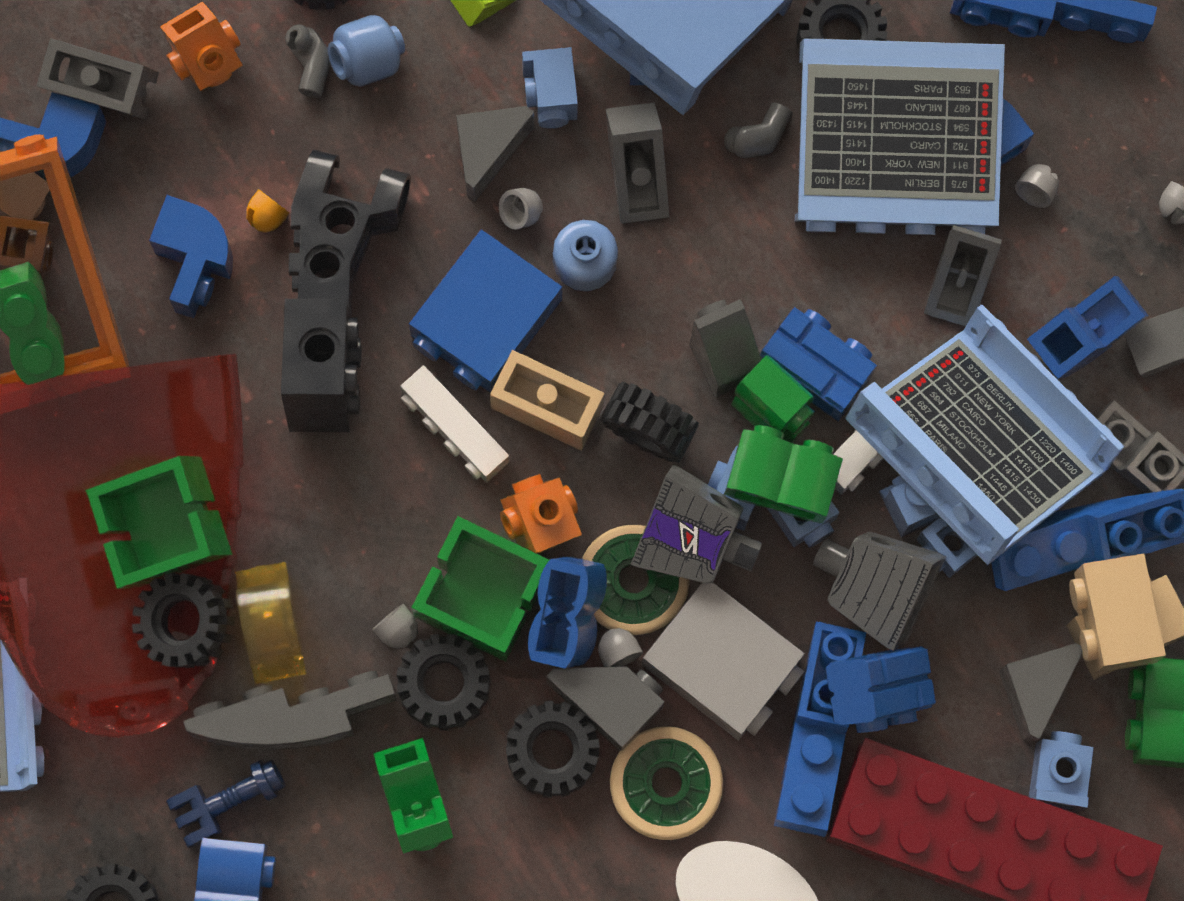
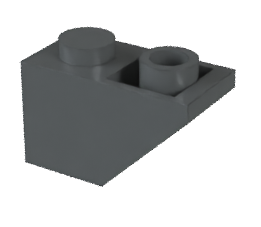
(724, 345)

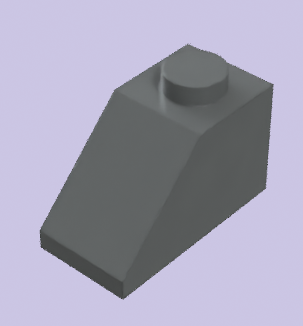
(638, 162)
(611, 699)

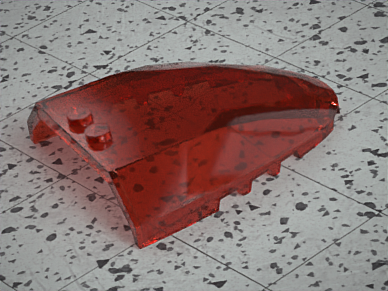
(57, 591)

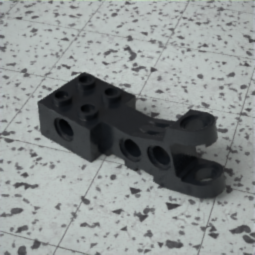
(319, 329)

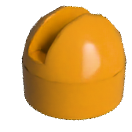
(265, 213)

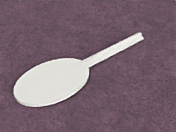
(738, 874)

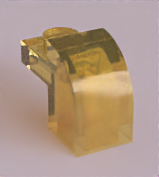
(269, 622)

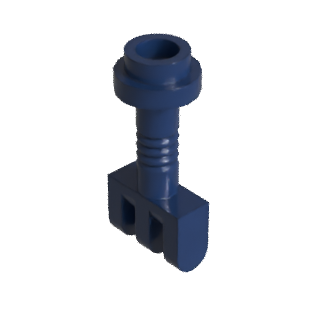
(265, 780)

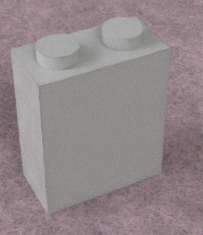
(724, 660)

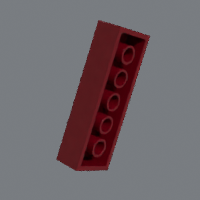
(983, 834)

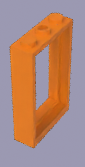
(35, 154)

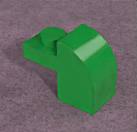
(413, 796)

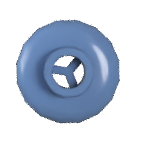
(366, 50)
(581, 270)

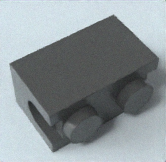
(97, 78)

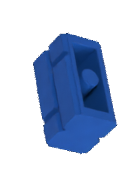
(821, 361)
(881, 688)

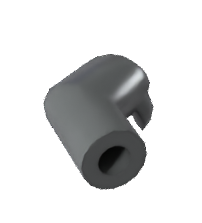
(313, 56)
(760, 138)

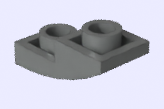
(1158, 342)
(1148, 457)

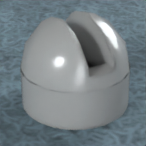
(1037, 185)
(1173, 200)
(519, 214)
(397, 628)
(618, 648)

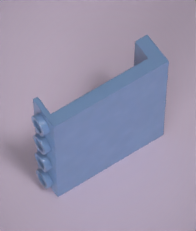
(670, 42)

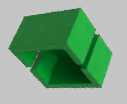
(165, 518)
(482, 588)

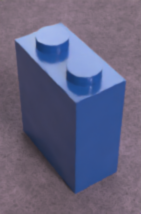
(484, 311)

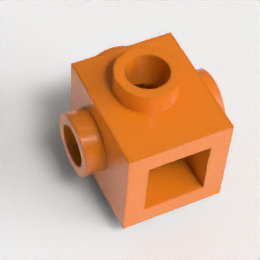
(202, 47)
(540, 514)

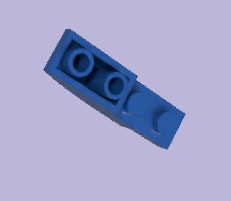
(1121, 19)
(1093, 534)
(815, 738)

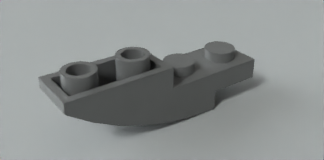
(270, 722)

